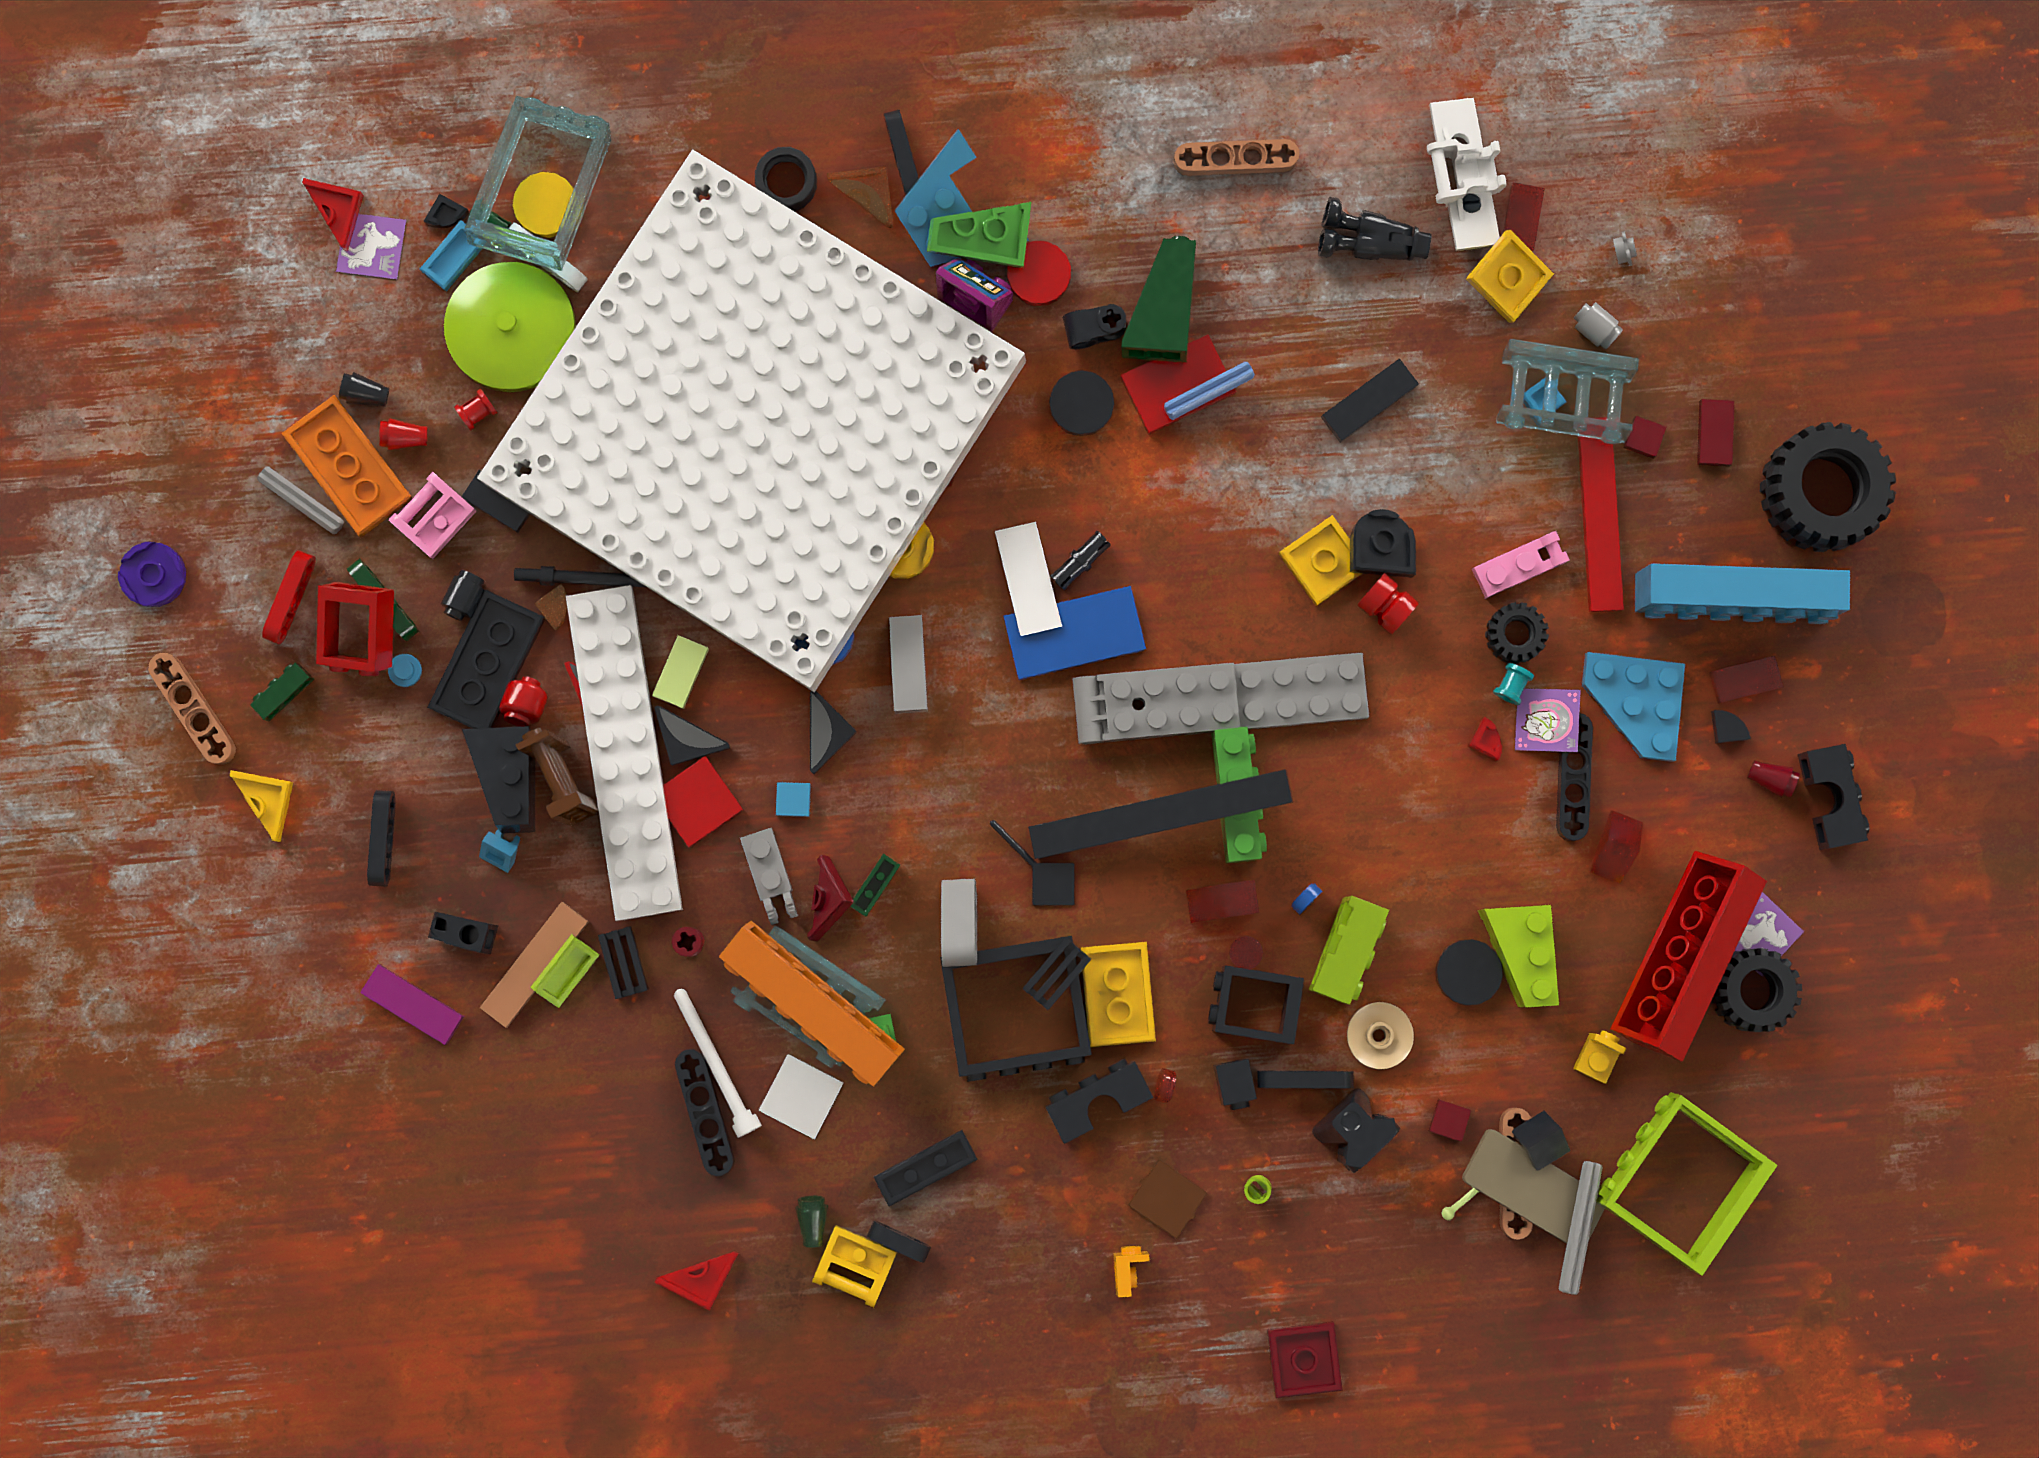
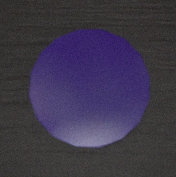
(152, 574)

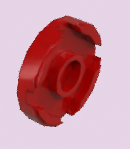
(1043, 276)

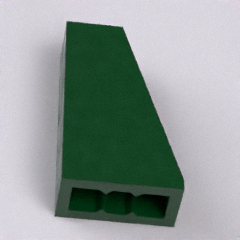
(1164, 308)

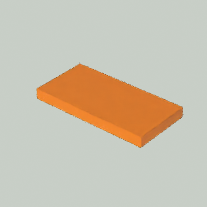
(347, 466)

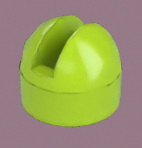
(1252, 1192)

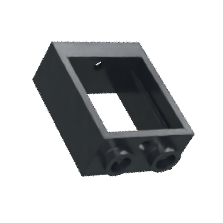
(1289, 1012)

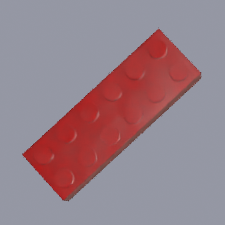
(1688, 955)

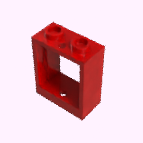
(380, 627)

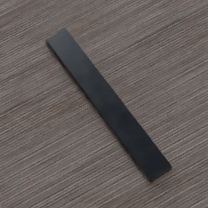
(1161, 814)

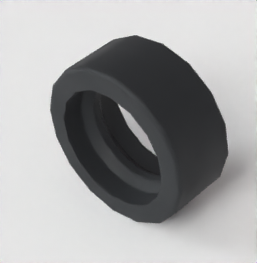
(793, 155)

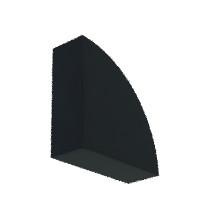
(445, 213)
(1728, 727)

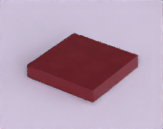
(1304, 1359)

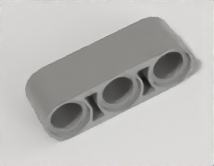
(959, 922)

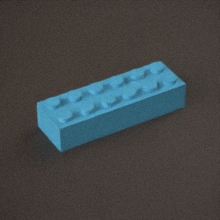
(1742, 592)

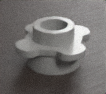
(1624, 249)

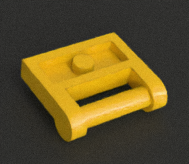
(859, 1256)

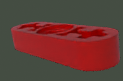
(288, 597)

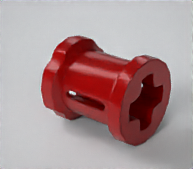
(475, 409)

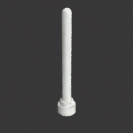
(744, 1120)

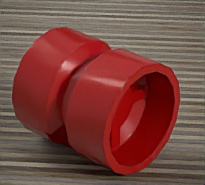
(1388, 604)

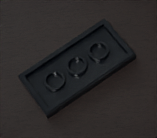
(486, 661)

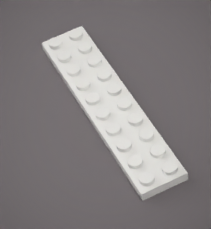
(624, 753)

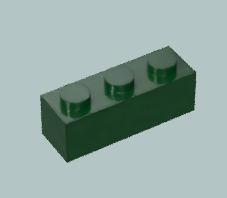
(281, 691)
(874, 885)

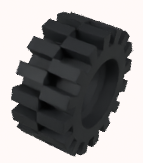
(1535, 626)

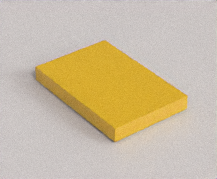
(1118, 994)

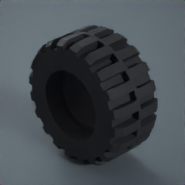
(1861, 463)

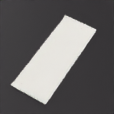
(1028, 578)

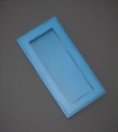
(450, 258)

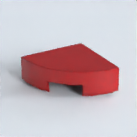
(1487, 740)

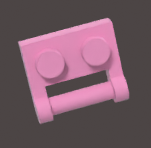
(440, 522)

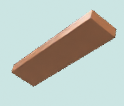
(515, 987)

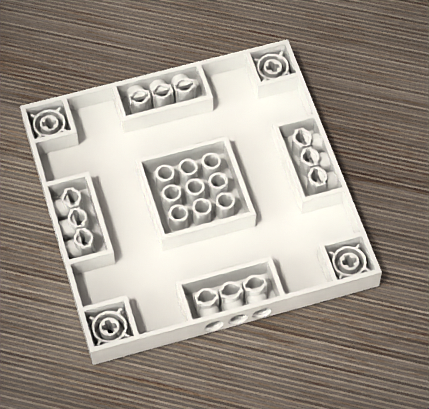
(753, 419)

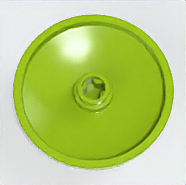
(508, 325)

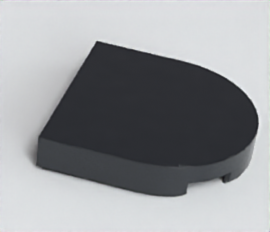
(1383, 545)

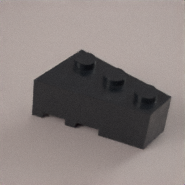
(505, 776)

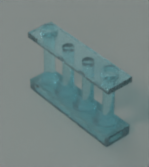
(1584, 366)
(838, 980)

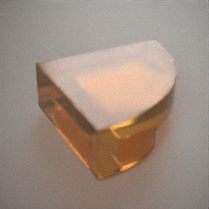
(554, 606)

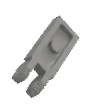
(768, 871)

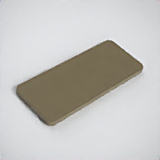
(1507, 1176)

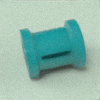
(1513, 683)

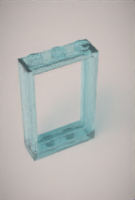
(523, 245)

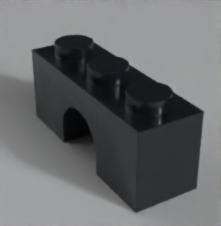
(1845, 821)
(1070, 1110)

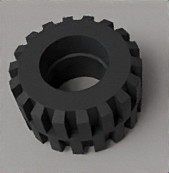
(1782, 991)

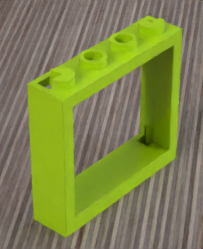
(1730, 1210)

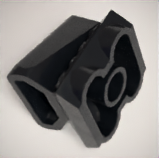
(1356, 1130)

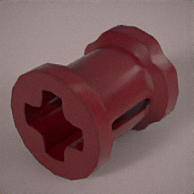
(697, 945)

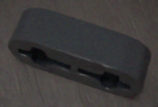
(898, 1241)

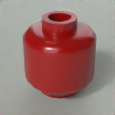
(523, 702)

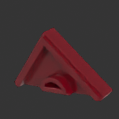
(829, 899)

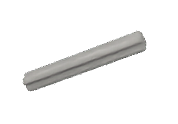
(1580, 1228)

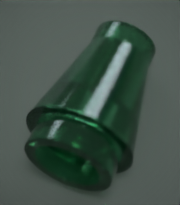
(812, 1219)

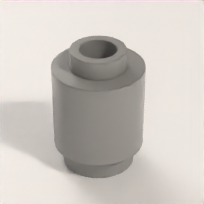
(1597, 325)

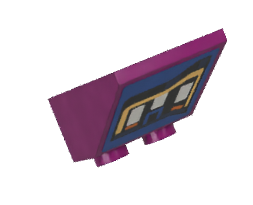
(972, 292)

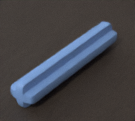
(1209, 390)

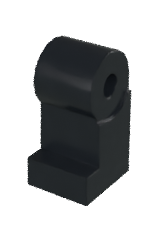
(463, 932)

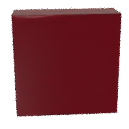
(1645, 437)
(1449, 1120)

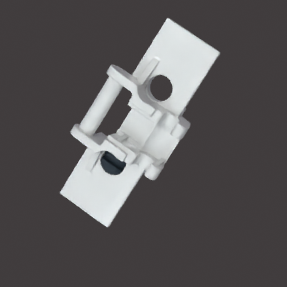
(1475, 173)

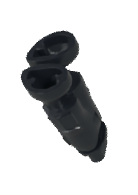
(1375, 237)

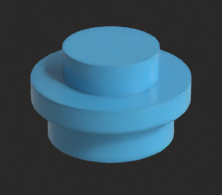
(405, 670)

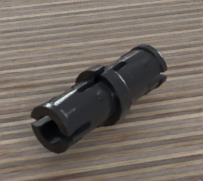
(1080, 560)

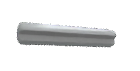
(300, 500)

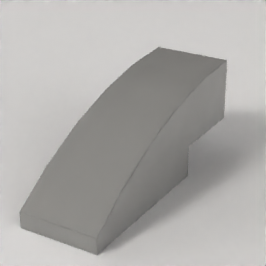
(908, 664)

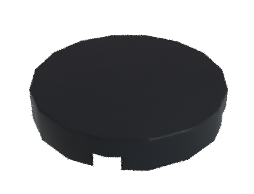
(1081, 403)
(1469, 972)

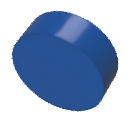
(1306, 898)

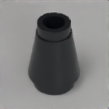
(362, 391)

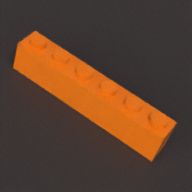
(811, 1003)

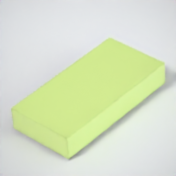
(680, 672)

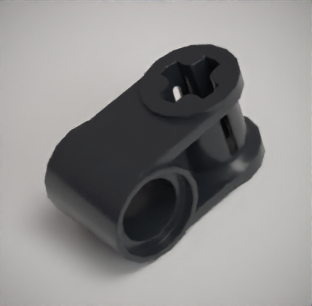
(1090, 326)

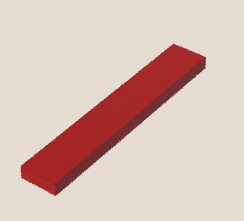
(1600, 525)

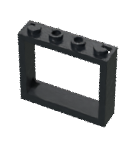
(1038, 1060)

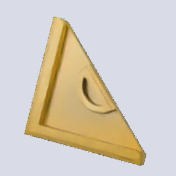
(267, 799)

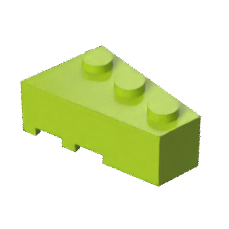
(1349, 950)
(1526, 952)

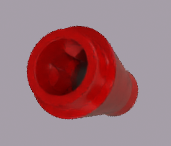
(400, 434)

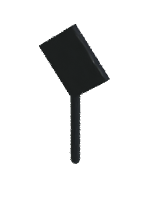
(1050, 881)

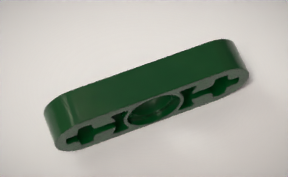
(401, 622)

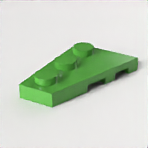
(983, 235)

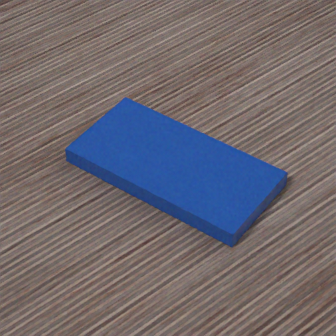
(1091, 632)

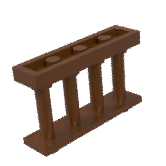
(568, 803)

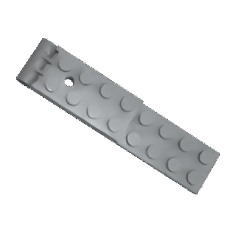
(1220, 698)

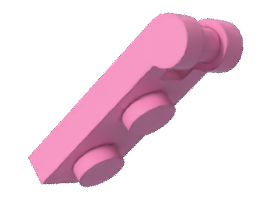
(1519, 565)

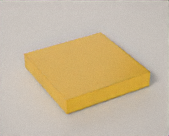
(1509, 276)
(1321, 560)

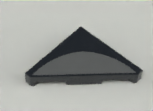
(827, 732)
(685, 740)

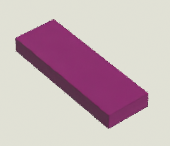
(412, 1004)

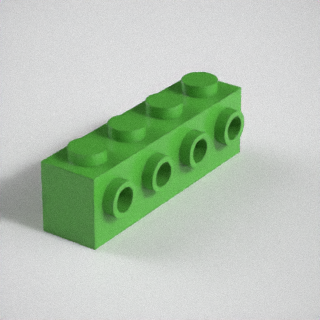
(1233, 762)

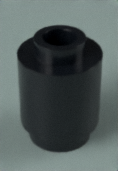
(463, 595)

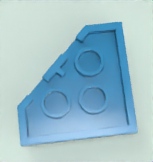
(1639, 700)

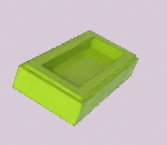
(565, 971)

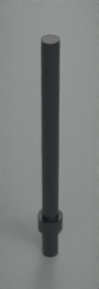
(549, 576)

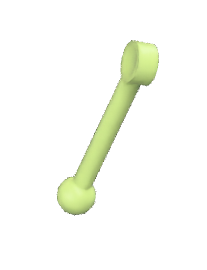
(1449, 1212)

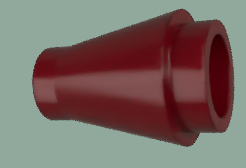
(1776, 778)

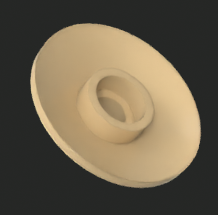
(1397, 1035)

